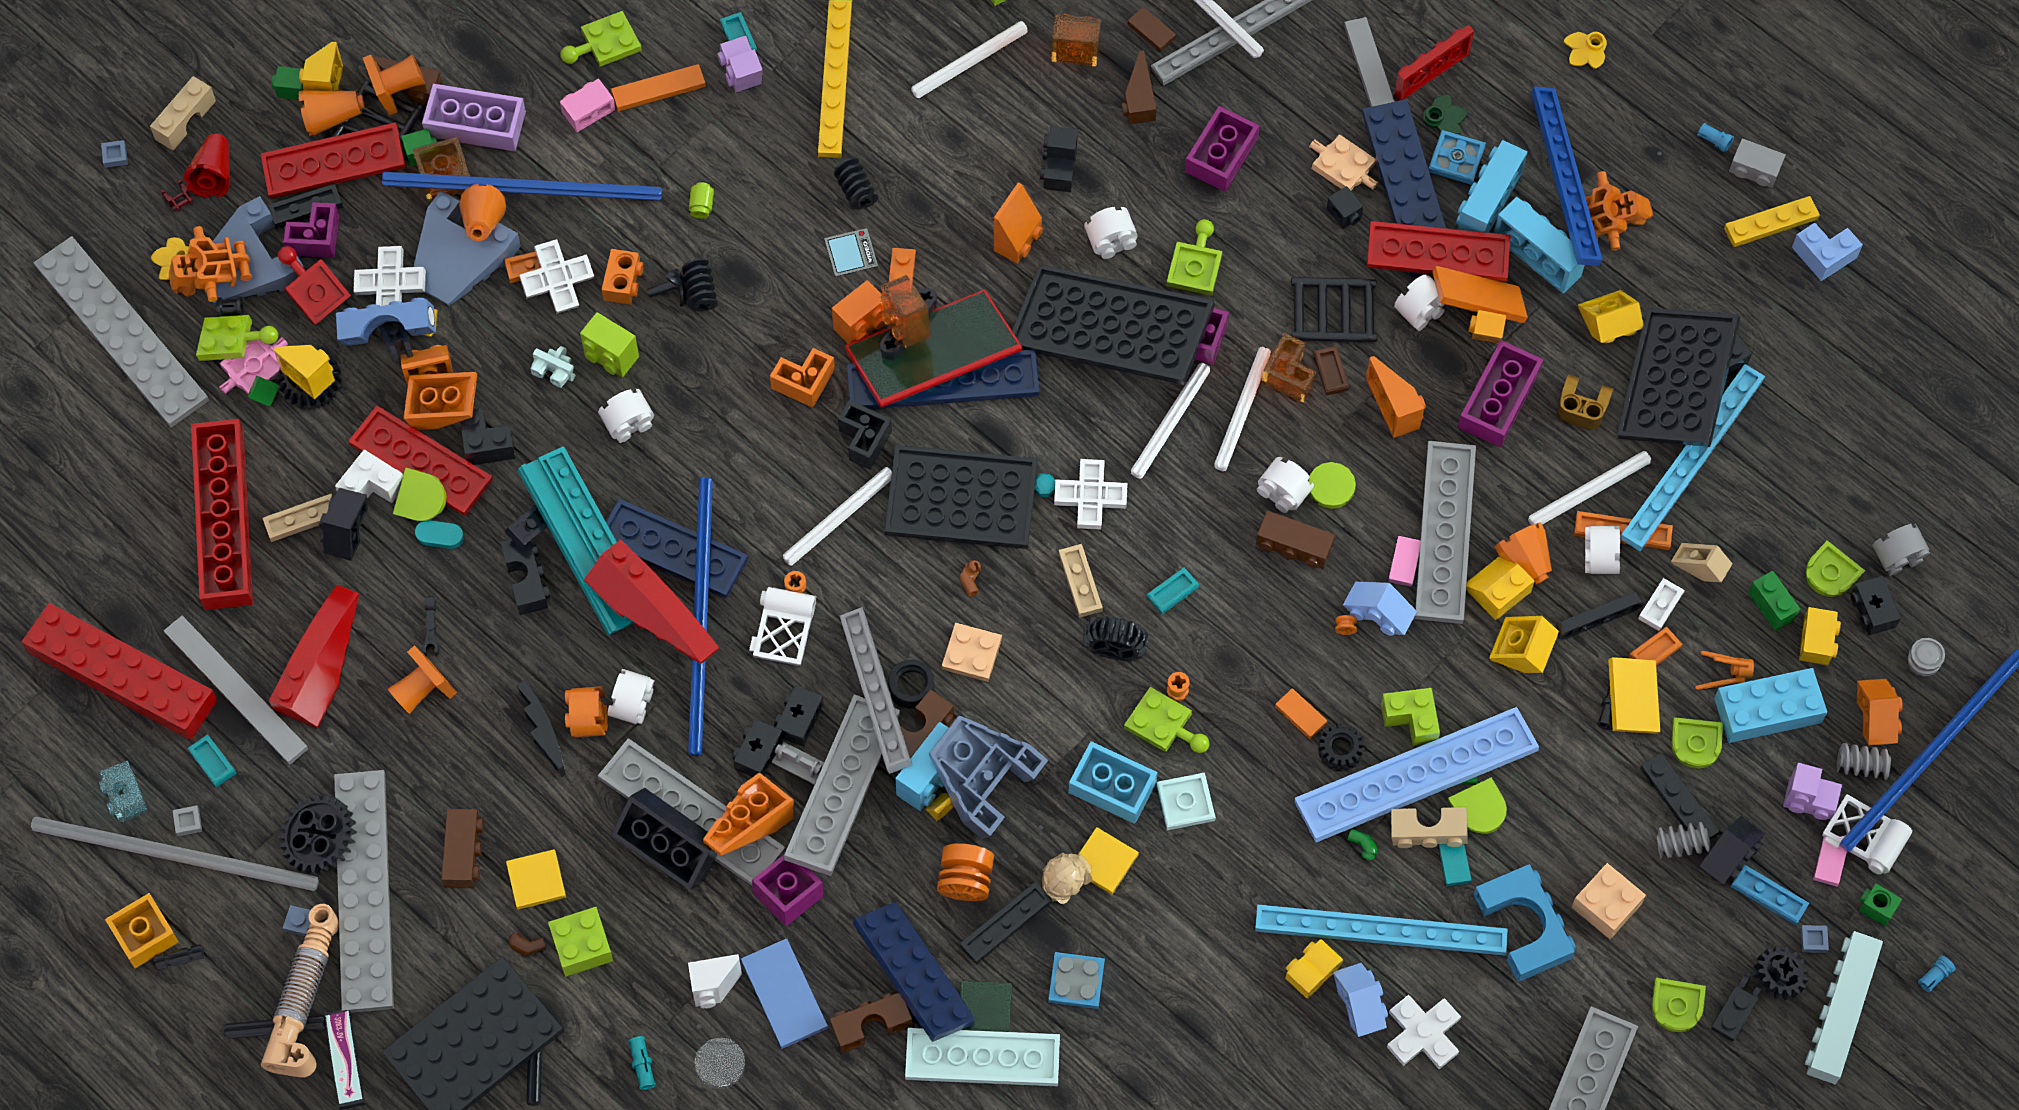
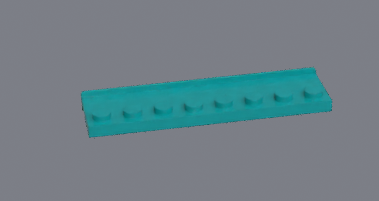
(573, 523)

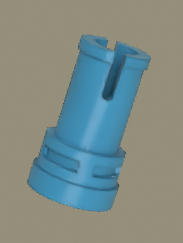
(1716, 137)
(1940, 970)

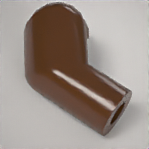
(524, 946)

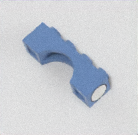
(357, 325)

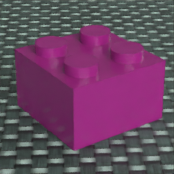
(787, 889)

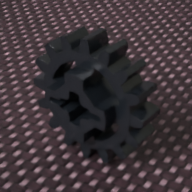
(1781, 972)

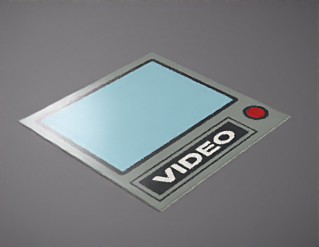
(851, 252)

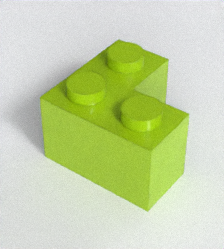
(1415, 709)

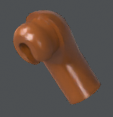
(968, 577)

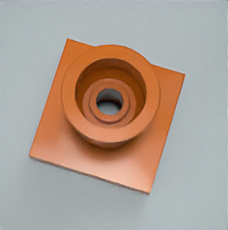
(393, 79)
(420, 682)

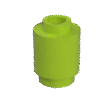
(701, 200)

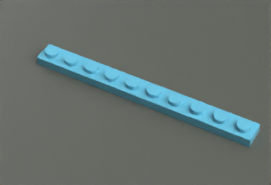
(1690, 461)
(1381, 930)

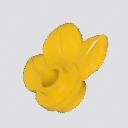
(1584, 51)
(164, 255)

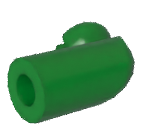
(1366, 842)

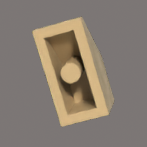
(1702, 561)

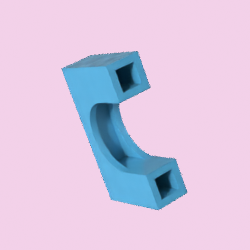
(1524, 889)

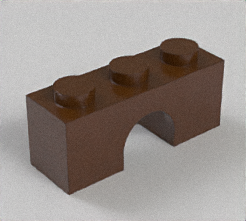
(931, 711)
(889, 1011)

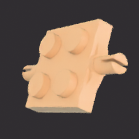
(1343, 163)

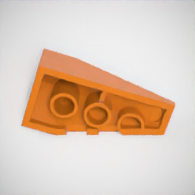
(753, 814)

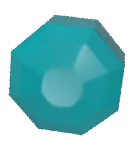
(1044, 485)

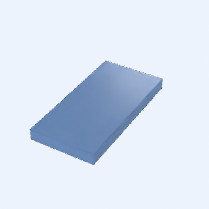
(784, 993)

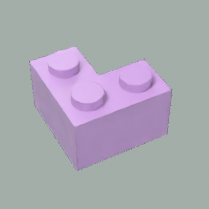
(741, 64)
(1811, 794)

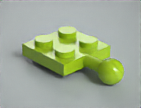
(607, 39)
(1195, 266)
(228, 337)
(1161, 720)

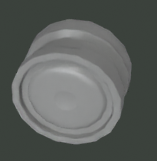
(1926, 657)

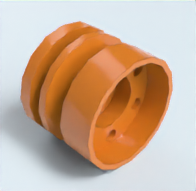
(965, 872)

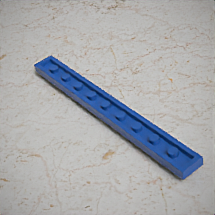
(1566, 176)

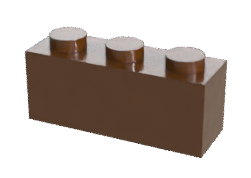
(1295, 540)
(462, 848)

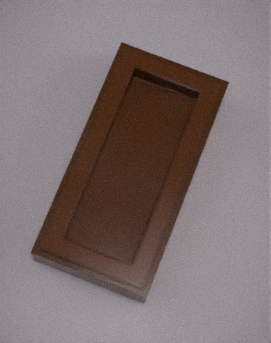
(1151, 29)
(1331, 370)

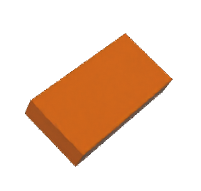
(1657, 647)
(1301, 713)

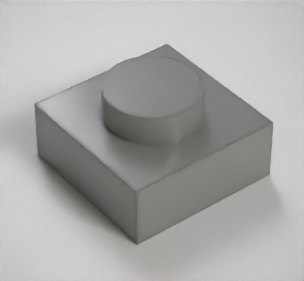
(187, 821)

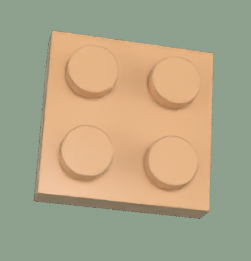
(971, 652)

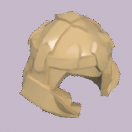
(1065, 876)

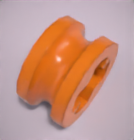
(798, 576)
(1346, 625)

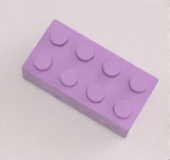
(474, 117)

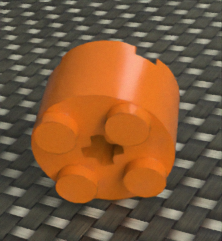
(586, 711)

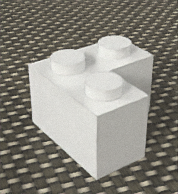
(372, 475)

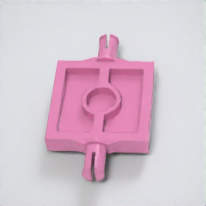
(258, 361)

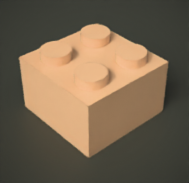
(1608, 901)

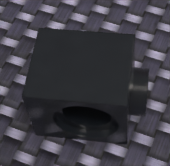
(1345, 207)

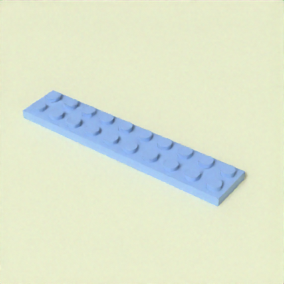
(1416, 774)

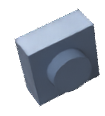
(114, 153)
(297, 921)
(1814, 939)

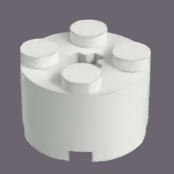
(1111, 232)
(1420, 302)
(626, 415)
(1285, 485)
(1602, 550)
(630, 697)

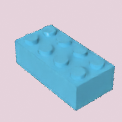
(1492, 189)
(1539, 244)
(1770, 705)

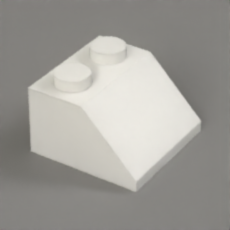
(713, 979)

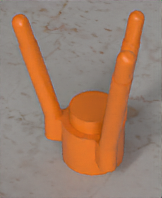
(1740, 667)

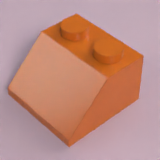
(428, 361)

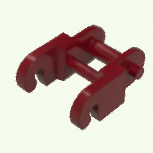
(171, 201)

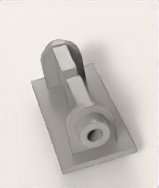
(797, 762)

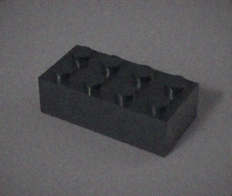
(665, 838)

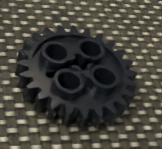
(311, 856)

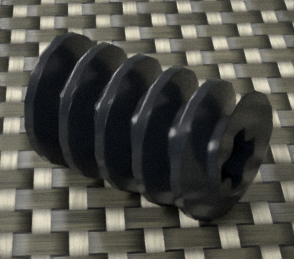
(854, 184)
(699, 285)

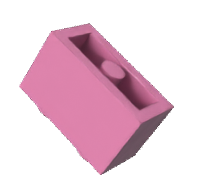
(587, 105)

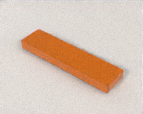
(658, 87)
(1660, 539)

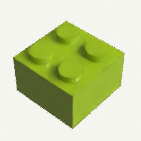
(609, 345)
(580, 941)

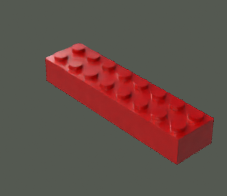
(221, 514)
(119, 671)

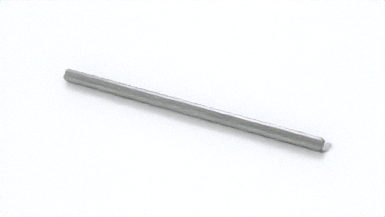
(174, 853)

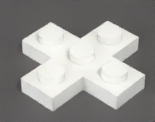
(556, 276)
(390, 278)
(1090, 494)
(1423, 1032)

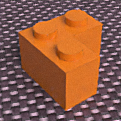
(803, 382)
(1880, 711)

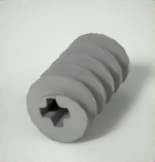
(1864, 760)
(1683, 840)

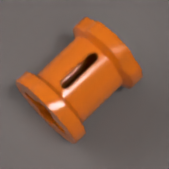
(1172, 690)

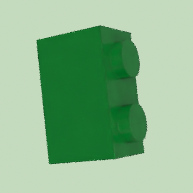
(1774, 601)

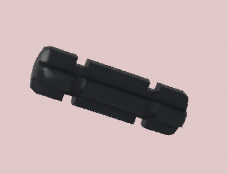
(179, 956)

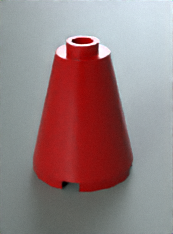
(210, 168)

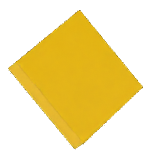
(1108, 859)
(536, 879)

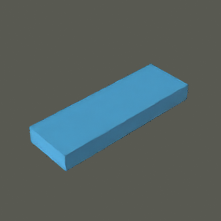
(1770, 895)

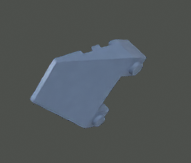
(452, 258)
(267, 273)
(972, 764)

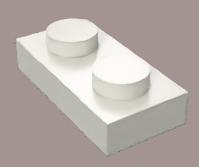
(1661, 604)

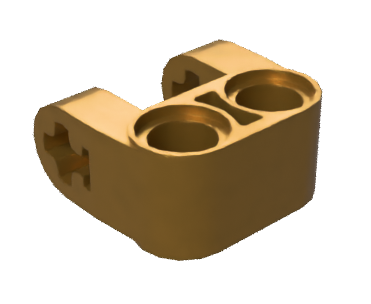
(1582, 405)

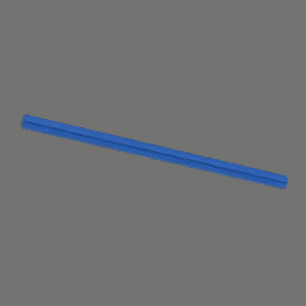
(523, 186)
(700, 613)
(1930, 752)

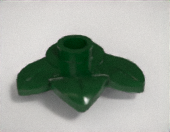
(1448, 115)

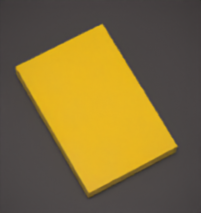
(1634, 695)

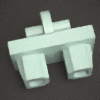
(555, 362)

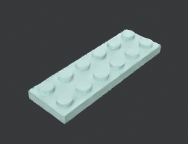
(984, 1057)

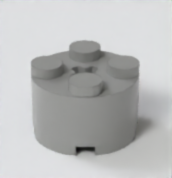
(1901, 548)

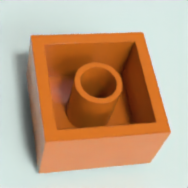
(858, 313)

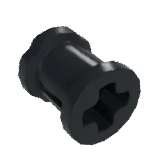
(229, 306)

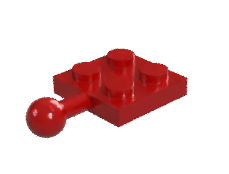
(315, 289)

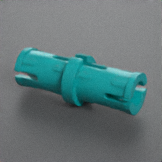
(641, 1063)

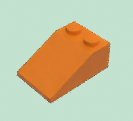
(1016, 225)
(1395, 398)
(439, 399)

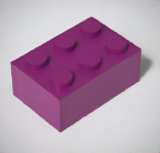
(1222, 148)

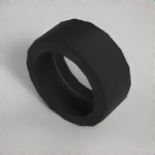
(905, 666)

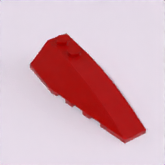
(643, 597)
(317, 661)

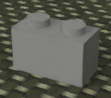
(1757, 163)

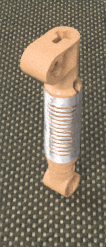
(293, 1012)

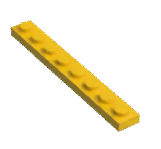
(835, 78)

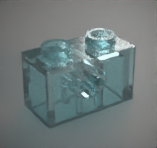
(122, 778)

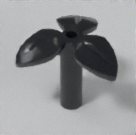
(675, 281)

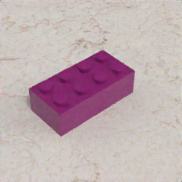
(1500, 393)

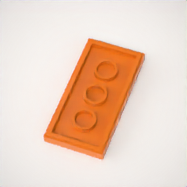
(1479, 293)

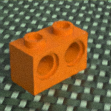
(617, 276)

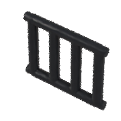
(404, 129)
(1345, 284)

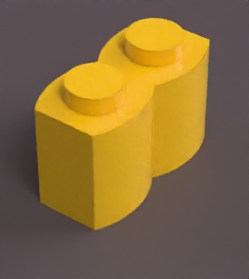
(1313, 968)

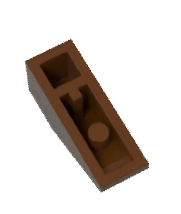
(420, 93)
(1139, 96)

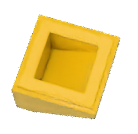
(940, 806)

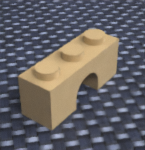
(171, 124)
(1450, 829)

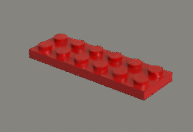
(333, 160)
(1422, 248)
(408, 448)

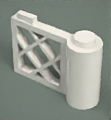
(785, 606)
(1882, 848)

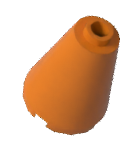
(328, 108)
(481, 210)

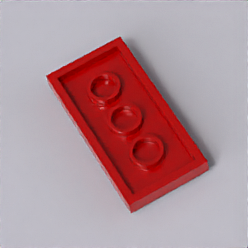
(1434, 63)

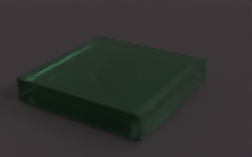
(988, 1004)

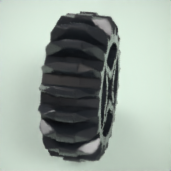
(301, 398)
(1115, 638)

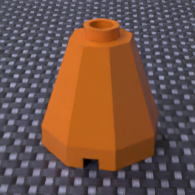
(1528, 550)

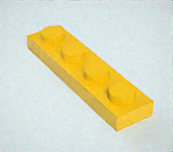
(1771, 221)

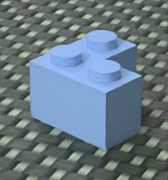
(1823, 254)
(1381, 604)
(1362, 999)

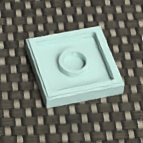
(1185, 801)

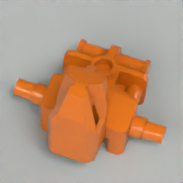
(1613, 211)
(208, 265)

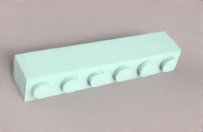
(1844, 1007)

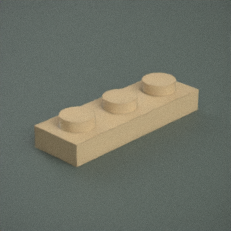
(296, 518)
(1080, 580)

